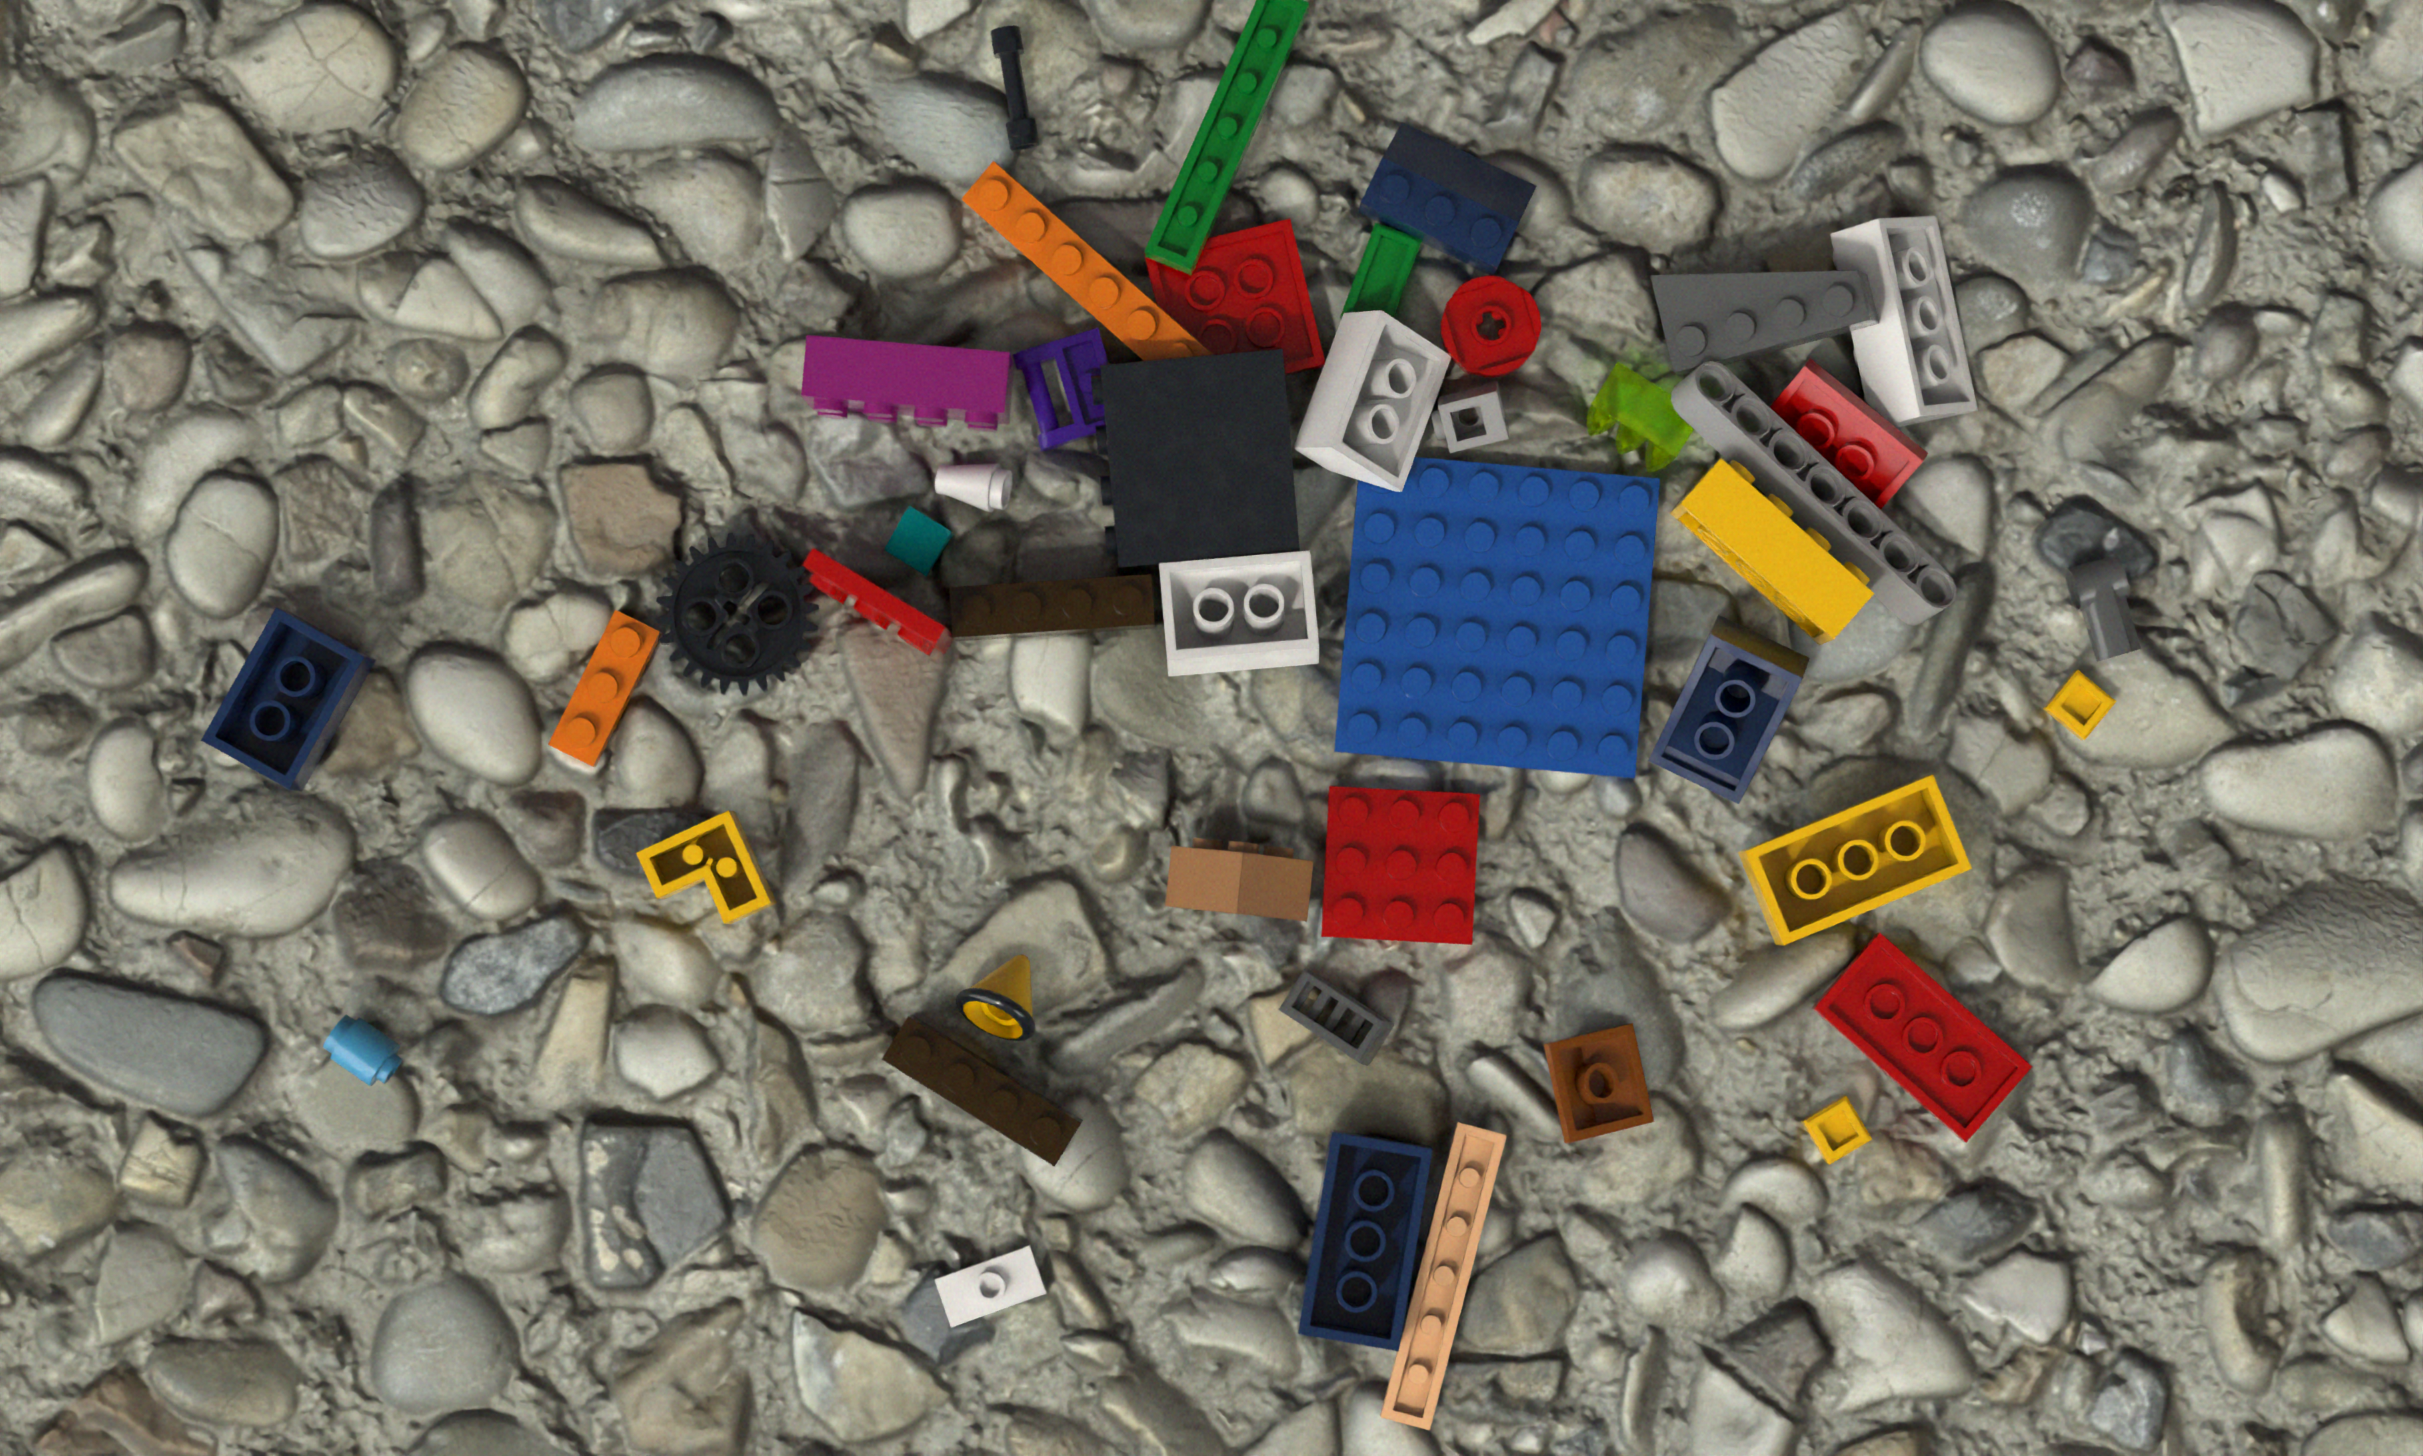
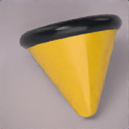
(1001, 1001)

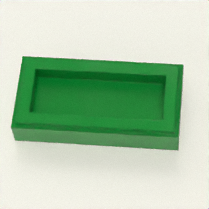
(1382, 271)

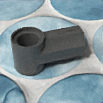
(2101, 594)

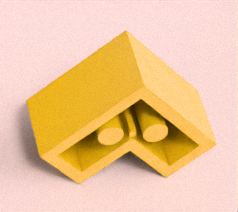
(711, 853)

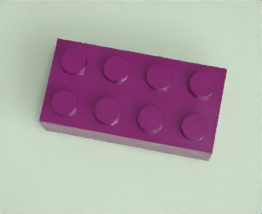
(907, 381)

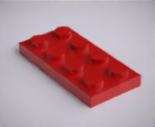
(1921, 1037)

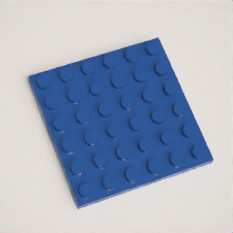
(1499, 618)

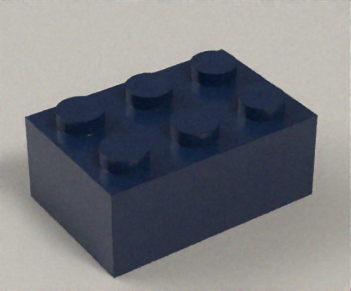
(288, 700)

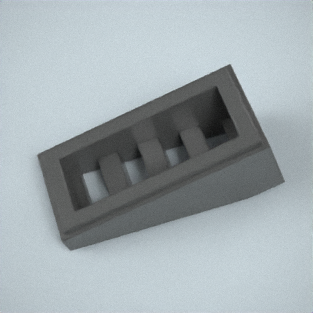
(1374, 1038)

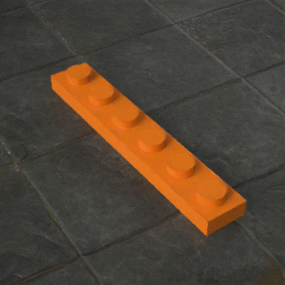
(1079, 268)

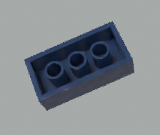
(1364, 1240)

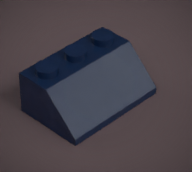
(1446, 198)

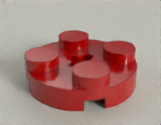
(1504, 301)

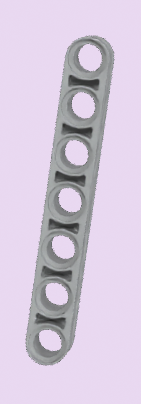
(1815, 491)

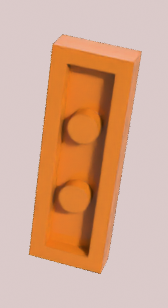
(605, 688)

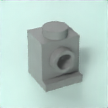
(1487, 428)

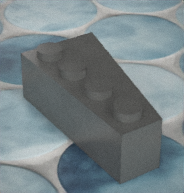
(1757, 313)

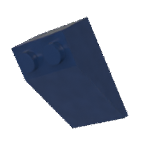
(1729, 709)

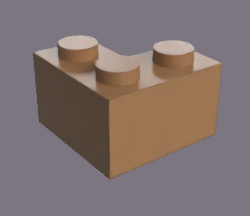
(1239, 880)

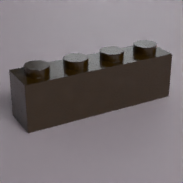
(1052, 607)
(982, 1089)

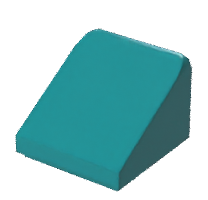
(918, 540)

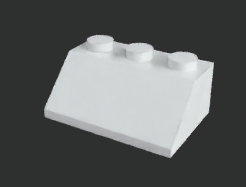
(1372, 400)
(1239, 613)

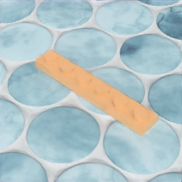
(1443, 1275)

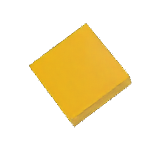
(2079, 705)
(1836, 1129)

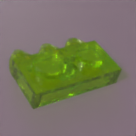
(1642, 416)

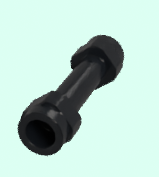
(1008, 46)

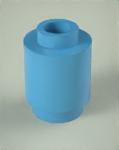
(363, 1050)

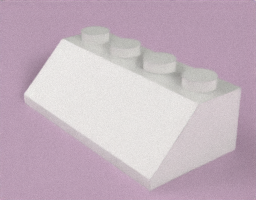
(1916, 355)

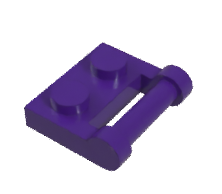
(1076, 360)

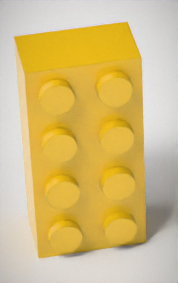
(1772, 551)
(1854, 860)

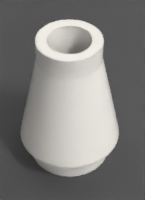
(976, 484)

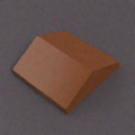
(1598, 1082)

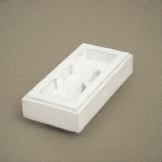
(990, 1285)

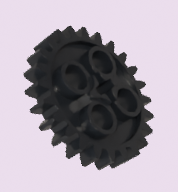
(702, 585)

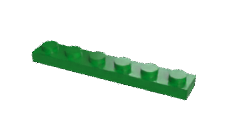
(1226, 133)

